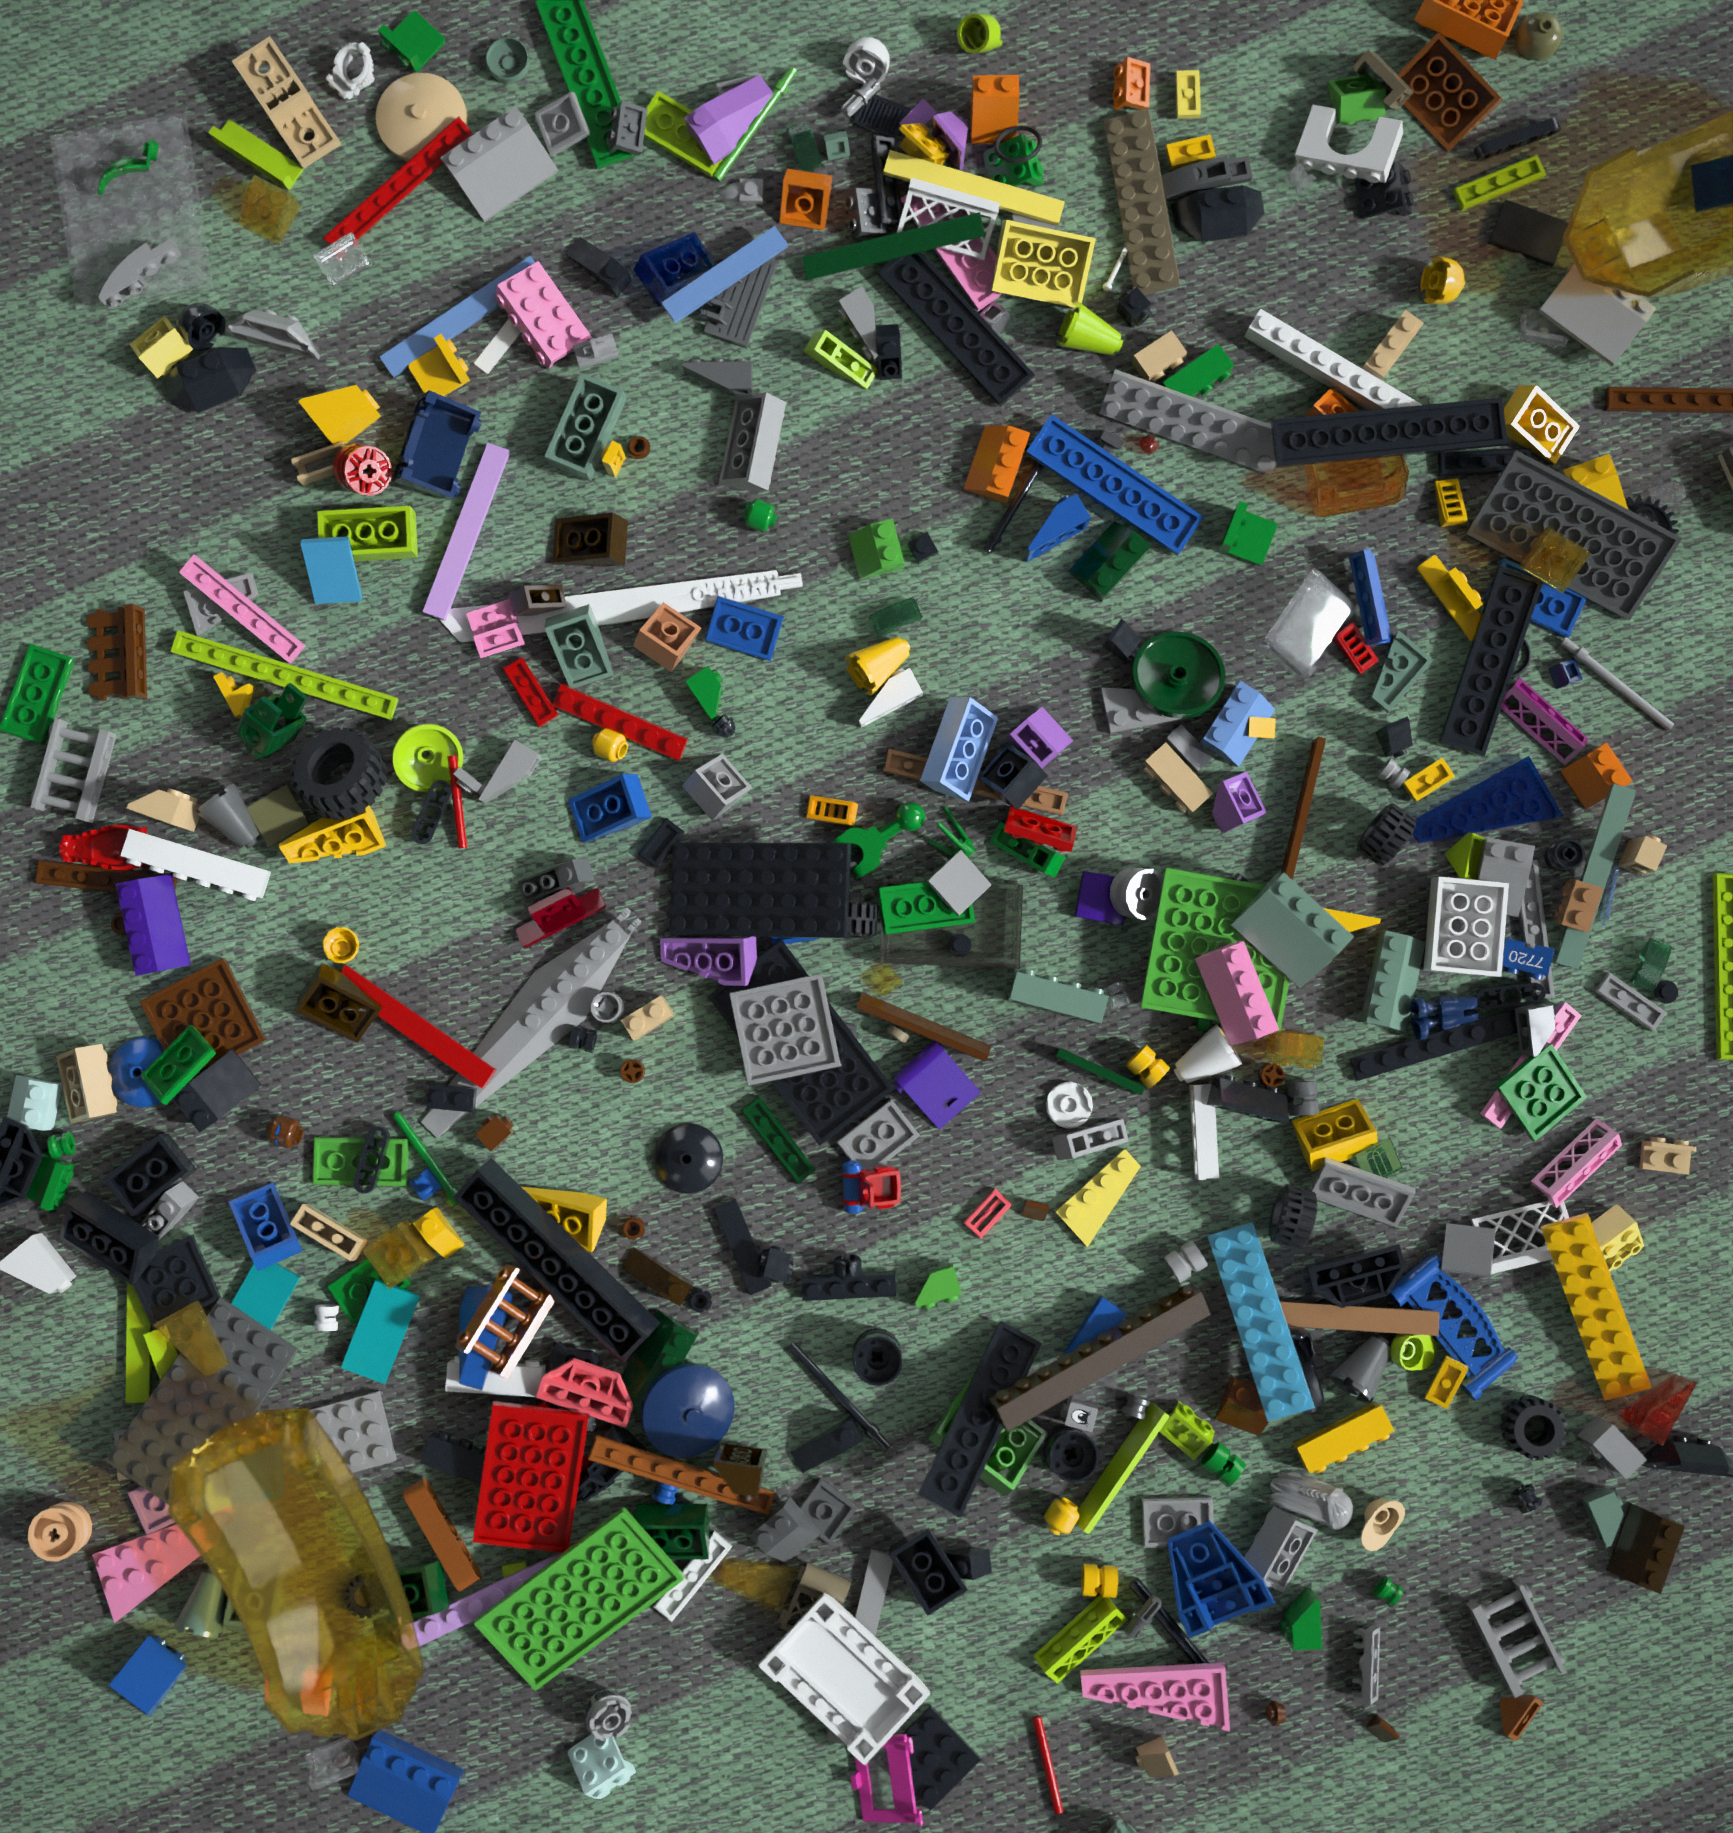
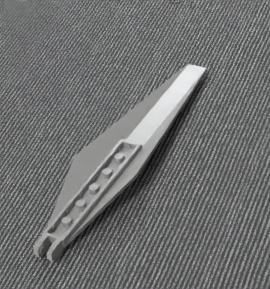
(542, 1013)

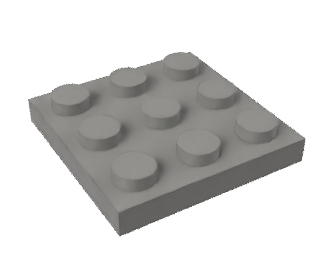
(358, 1430)

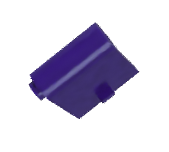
(934, 1082)

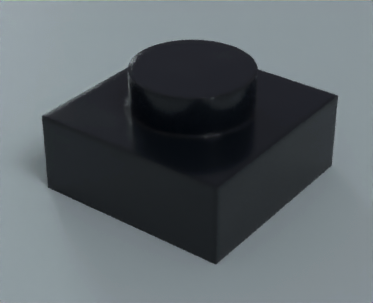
(922, 547)

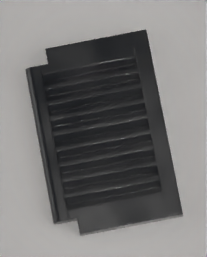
(881, 116)

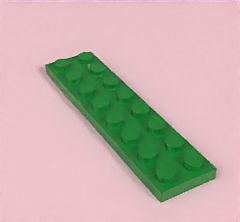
(584, 71)

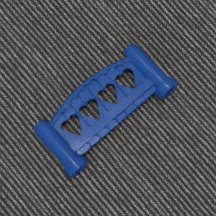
(1481, 1369)

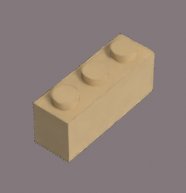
(1393, 345)
(1176, 779)
(329, 1232)

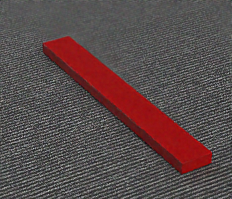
(401, 183)
(424, 1032)

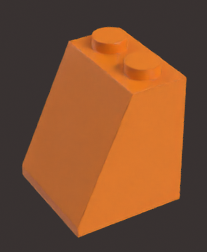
(993, 107)

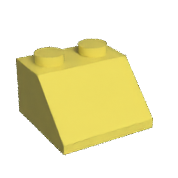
(161, 347)

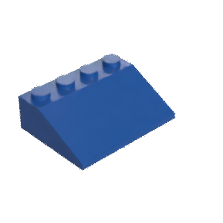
(405, 1782)

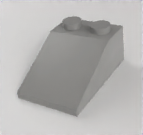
(1507, 863)

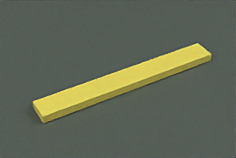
(1010, 197)

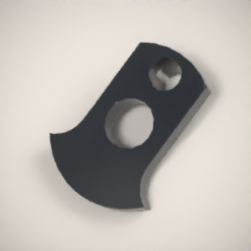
(560, 1355)

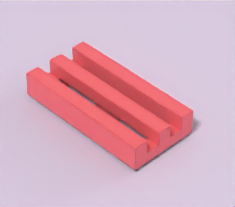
(1001, 1198)

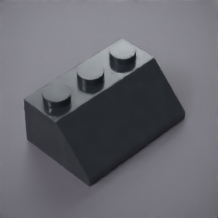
(1248, 1099)
(927, 1570)

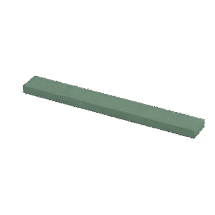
(1598, 866)

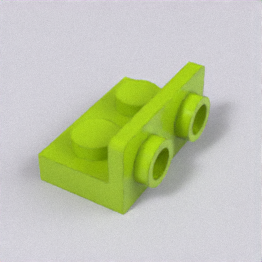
(1187, 1431)

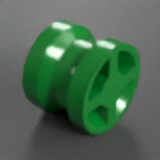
(61, 1145)
(1388, 1591)

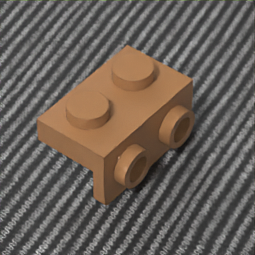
(1578, 905)

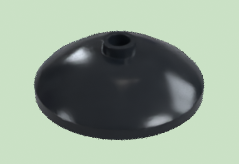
(705, 1158)

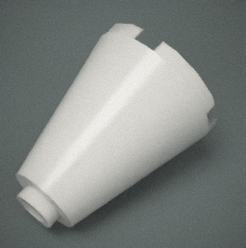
(1207, 1057)

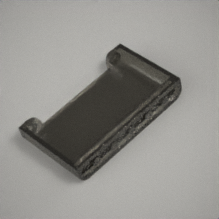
(993, 935)

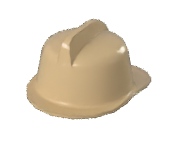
(1381, 1521)

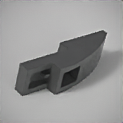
(1206, 175)

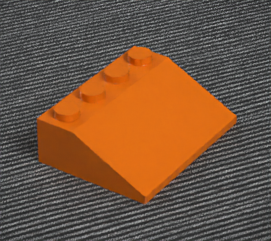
(1472, 23)

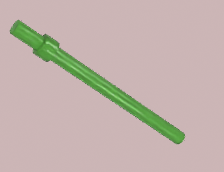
(780, 89)

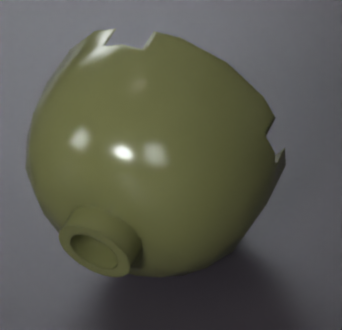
(1539, 36)

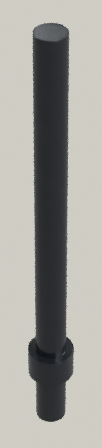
(871, 1429)

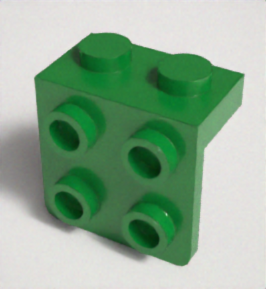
(412, 41)
(1014, 173)
(51, 1182)

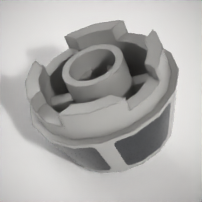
(607, 1715)

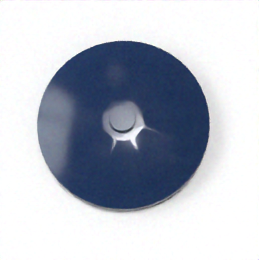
(687, 1410)

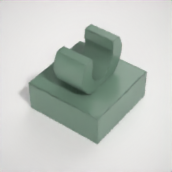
(837, 145)

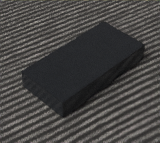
(661, 843)

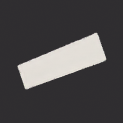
(497, 347)

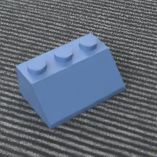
(1230, 729)

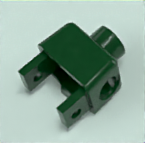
(259, 722)

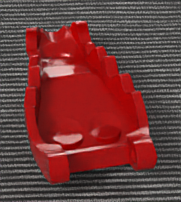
(99, 847)

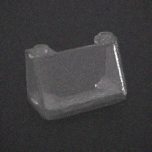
(1306, 625)

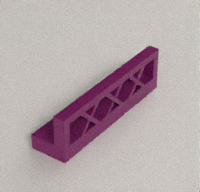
(1549, 716)

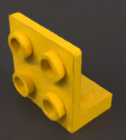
(922, 145)

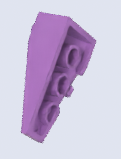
(724, 119)
(713, 957)

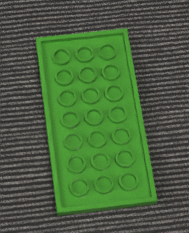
(579, 1599)

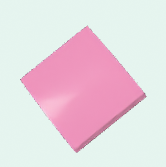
(495, 628)

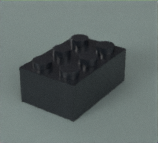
(149, 1174)

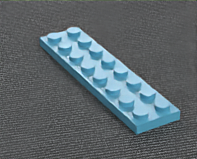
(1261, 1322)

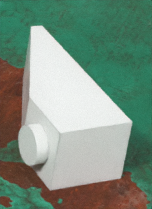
(896, 693)

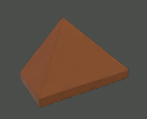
(1518, 1713)

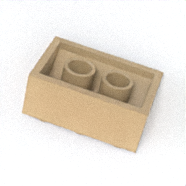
(169, 807)
(86, 1083)

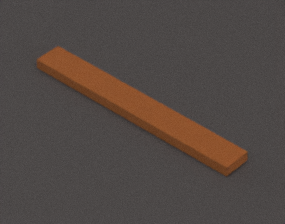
(674, 1473)

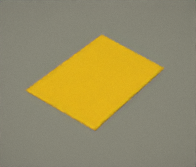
(1262, 727)

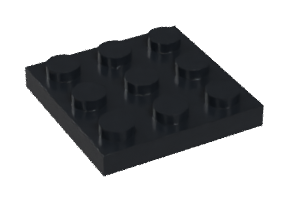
(176, 1280)
(938, 1757)

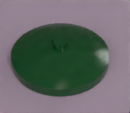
(1178, 674)

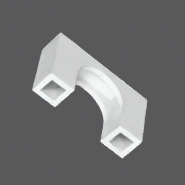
(1370, 163)

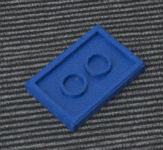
(744, 628)

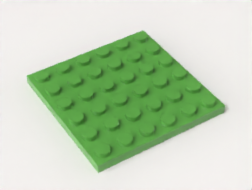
(1190, 922)

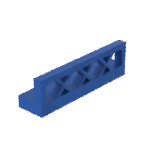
(1370, 598)

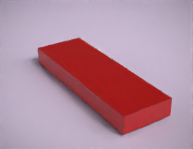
(530, 692)

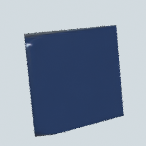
(1565, 673)

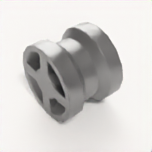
(1136, 1406)

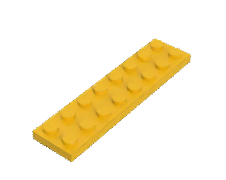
(1596, 1306)

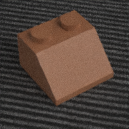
(666, 636)

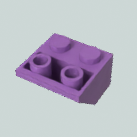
(1040, 737)

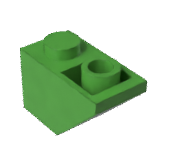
(939, 1285)

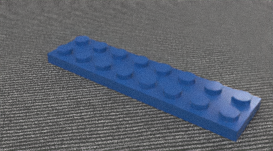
(1114, 485)

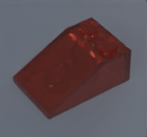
(1659, 1408)

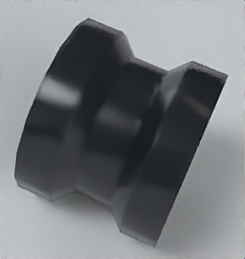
(1526, 1498)

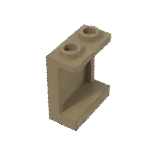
(1400, 91)

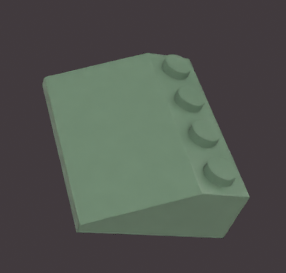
(1291, 930)

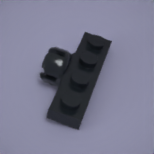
(848, 1282)

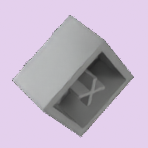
(1611, 1448)

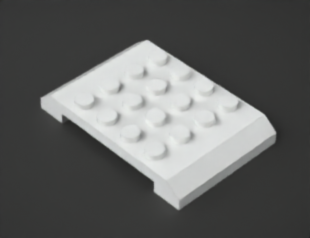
(845, 1677)

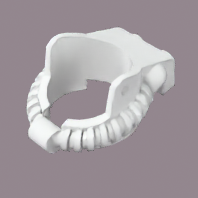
(339, 79)

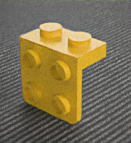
(440, 368)

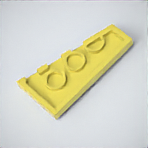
(1095, 1200)

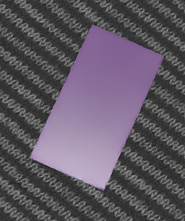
(919, 114)

